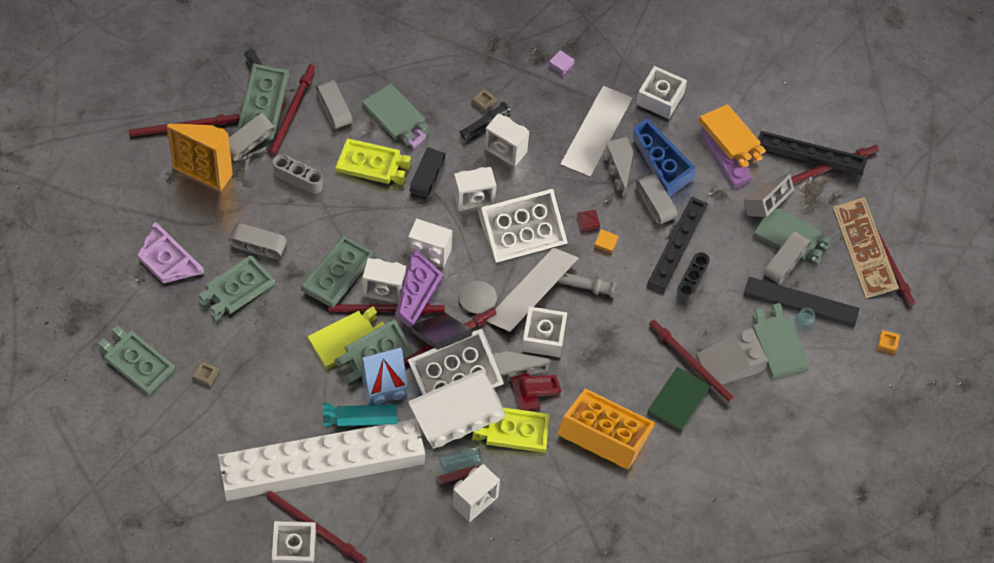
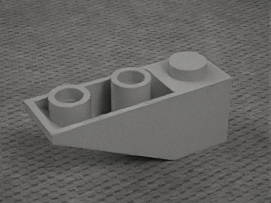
(619, 156)

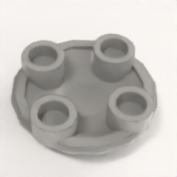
(477, 297)

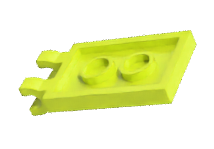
(372, 162)
(331, 340)
(517, 430)

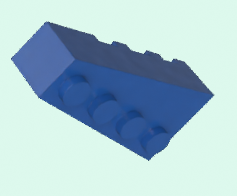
(663, 157)

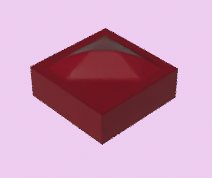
(588, 220)

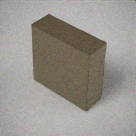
(484, 100)
(205, 373)

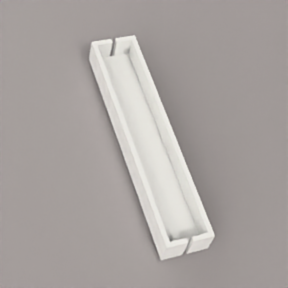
(321, 459)

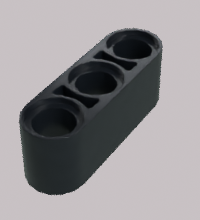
(427, 172)
(693, 271)

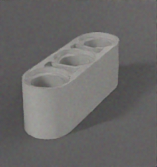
(334, 104)
(250, 136)
(303, 180)
(656, 199)
(257, 241)
(787, 257)

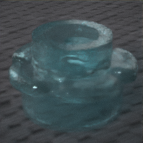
(806, 312)

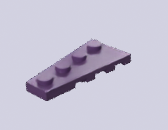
(734, 172)
(417, 288)

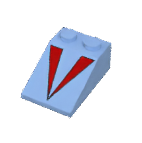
(384, 377)

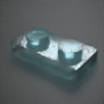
(454, 461)

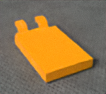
(732, 135)

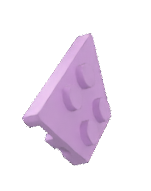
(166, 257)

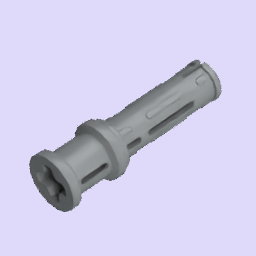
(597, 286)

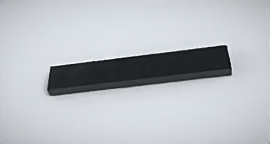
(813, 153)
(677, 245)
(799, 300)

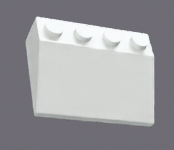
(522, 225)
(454, 362)
(457, 409)

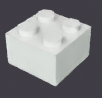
(661, 92)
(506, 139)
(474, 189)
(431, 241)
(383, 280)
(544, 331)
(475, 492)
(294, 542)

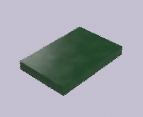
(679, 399)

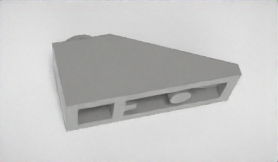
(769, 196)
(516, 364)

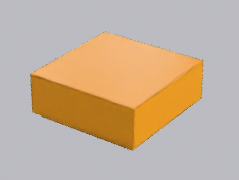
(606, 241)
(888, 341)

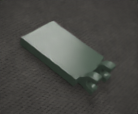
(395, 113)
(779, 226)
(236, 287)
(380, 340)
(779, 342)
(136, 360)

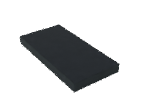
(441, 331)

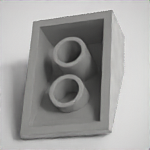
(734, 357)

